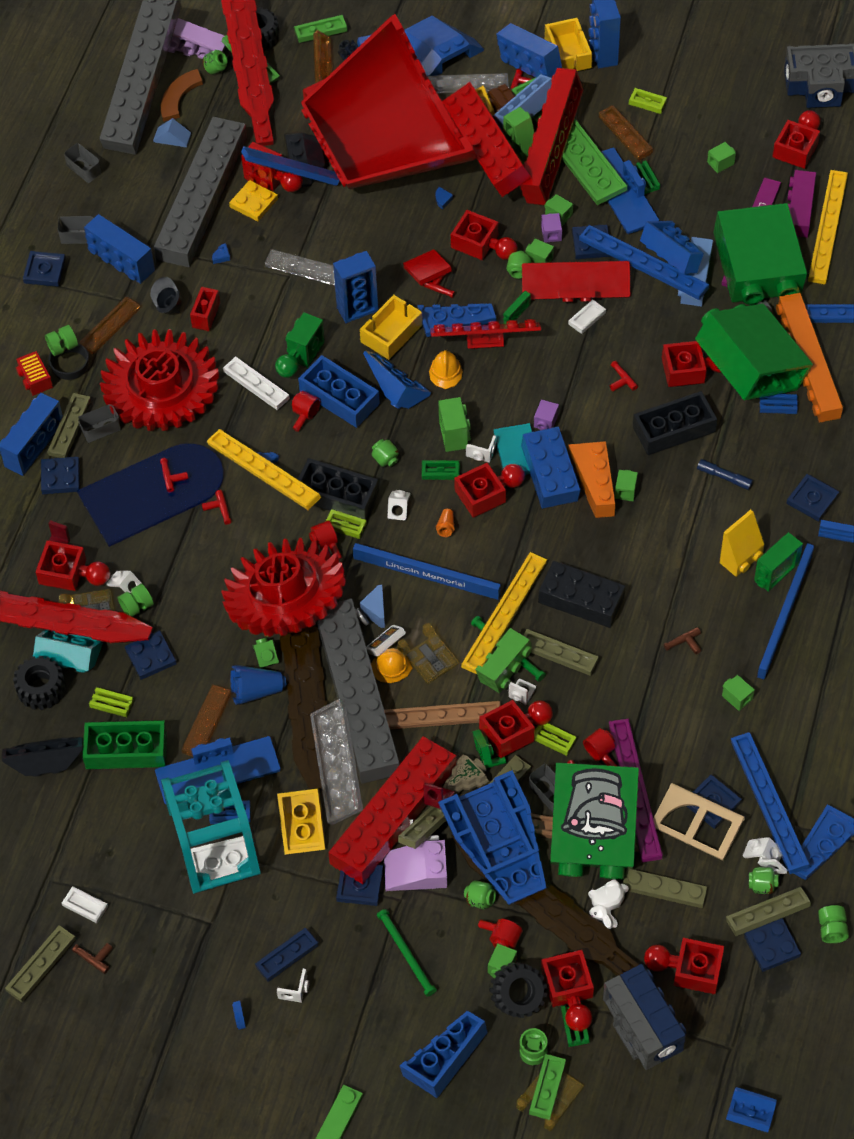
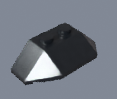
(305, 149)
(43, 756)

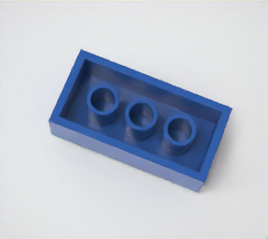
(604, 32)
(528, 51)
(119, 249)
(355, 286)
(339, 391)
(31, 434)
(550, 467)

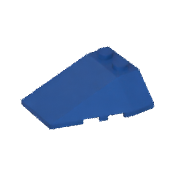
(439, 42)

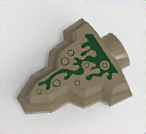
(466, 775)

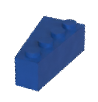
(672, 246)
(443, 1057)

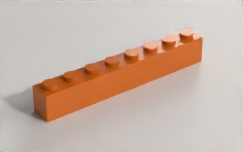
(818, 380)

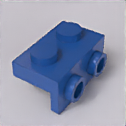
(751, 1109)

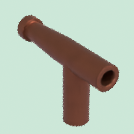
(686, 637)
(97, 960)

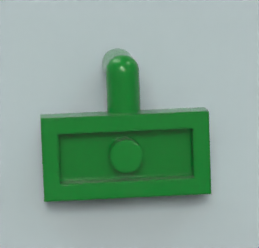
(485, 750)

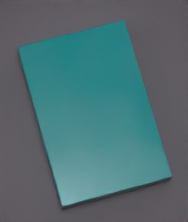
(509, 445)

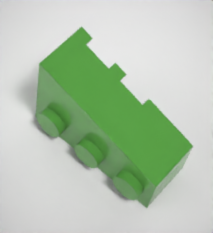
(519, 131)
(504, 660)

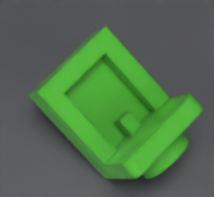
(265, 652)

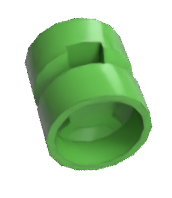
(67, 339)
(136, 600)
(833, 924)
(533, 1046)

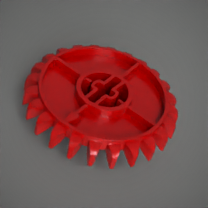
(160, 382)
(284, 589)

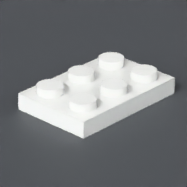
(220, 857)

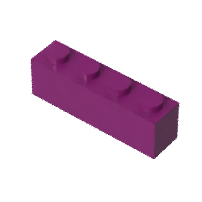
(801, 200)

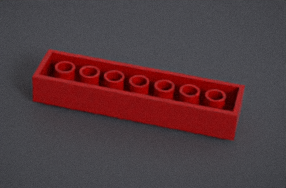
(551, 135)
(486, 139)
(390, 810)

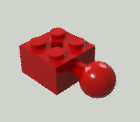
(798, 140)
(269, 177)
(478, 234)
(685, 363)
(483, 490)
(65, 563)
(511, 728)
(691, 954)
(570, 990)

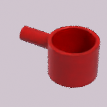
(306, 406)
(325, 535)
(599, 745)
(503, 932)

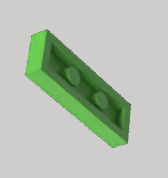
(327, 26)
(547, 1086)

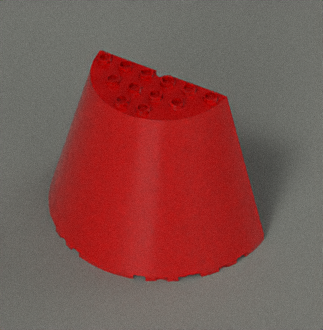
(383, 115)

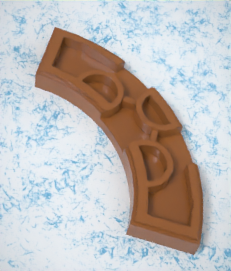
(173, 94)

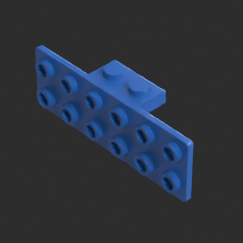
(630, 206)
(247, 762)

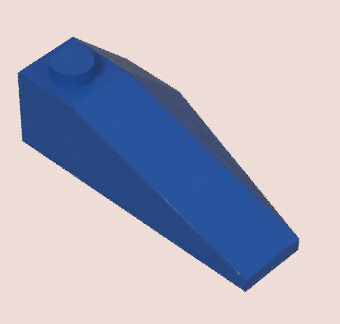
(394, 384)

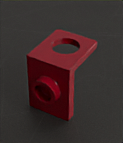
(59, 533)
(437, 795)

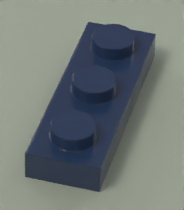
(286, 954)

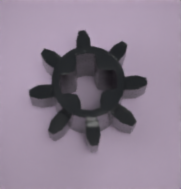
(347, 48)

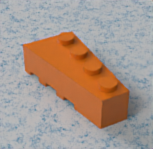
(593, 471)

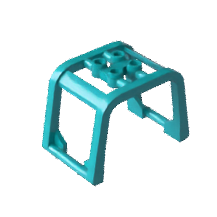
(203, 801)

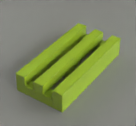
(647, 103)
(344, 527)
(109, 697)
(553, 741)

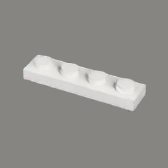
(256, 383)

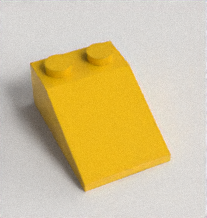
(741, 544)
(301, 821)

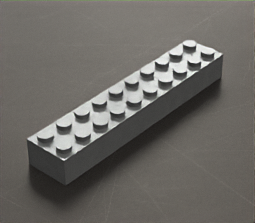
(140, 75)
(200, 192)
(356, 684)

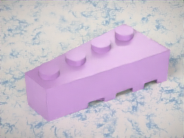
(195, 40)

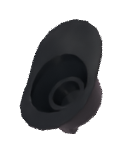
(166, 296)

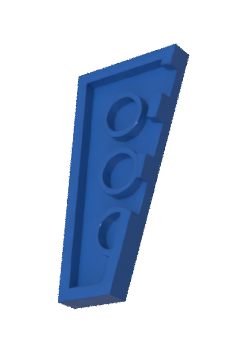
(455, 314)
(826, 838)

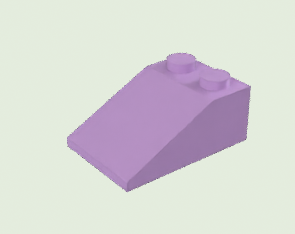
(416, 868)

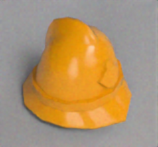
(445, 370)
(391, 666)

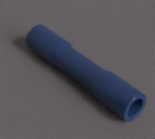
(736, 479)

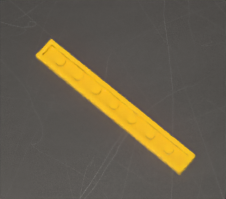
(827, 227)
(263, 469)
(504, 612)

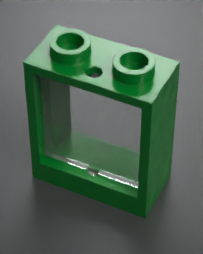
(778, 562)

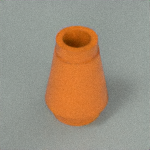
(445, 523)

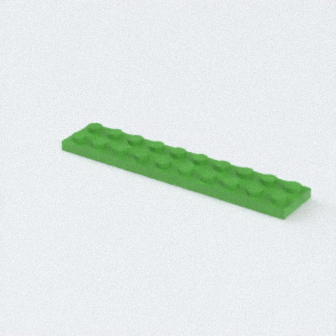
(587, 162)

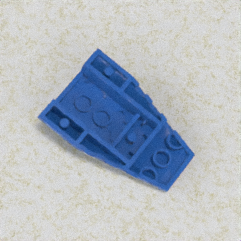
(498, 836)

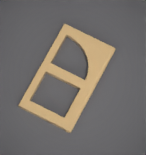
(678, 797)

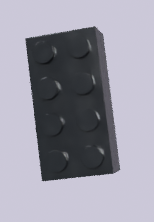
(674, 423)
(340, 488)
(581, 594)

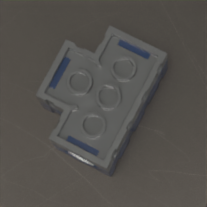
(820, 73)
(643, 1017)

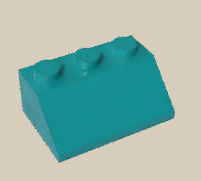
(68, 650)

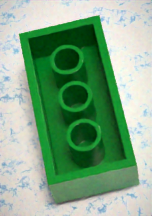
(124, 744)

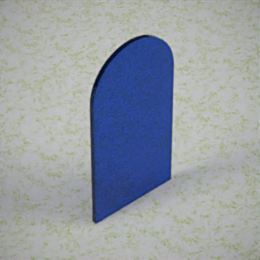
(138, 494)

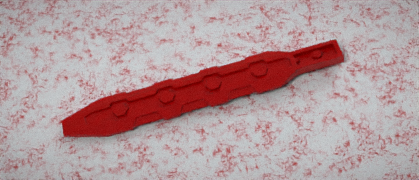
(250, 65)
(72, 619)

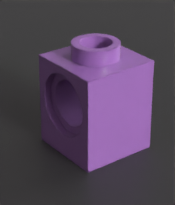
(551, 227)
(546, 415)

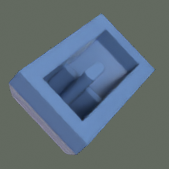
(172, 134)
(373, 606)

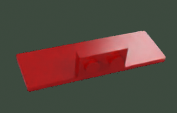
(576, 280)
(485, 335)

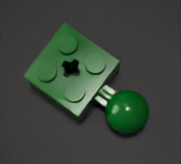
(302, 345)

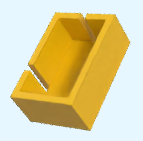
(571, 43)
(391, 327)

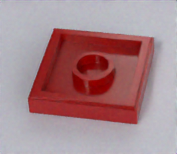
(427, 267)

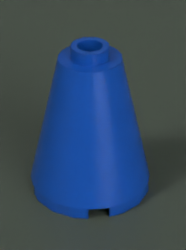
(254, 683)

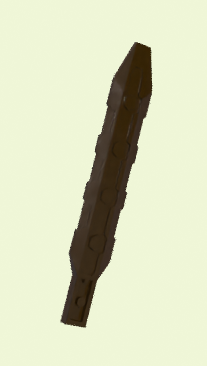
(305, 696)
(571, 924)

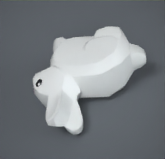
(606, 899)

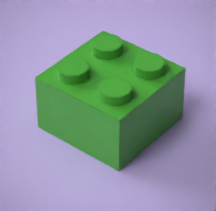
(454, 424)

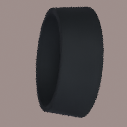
(70, 375)

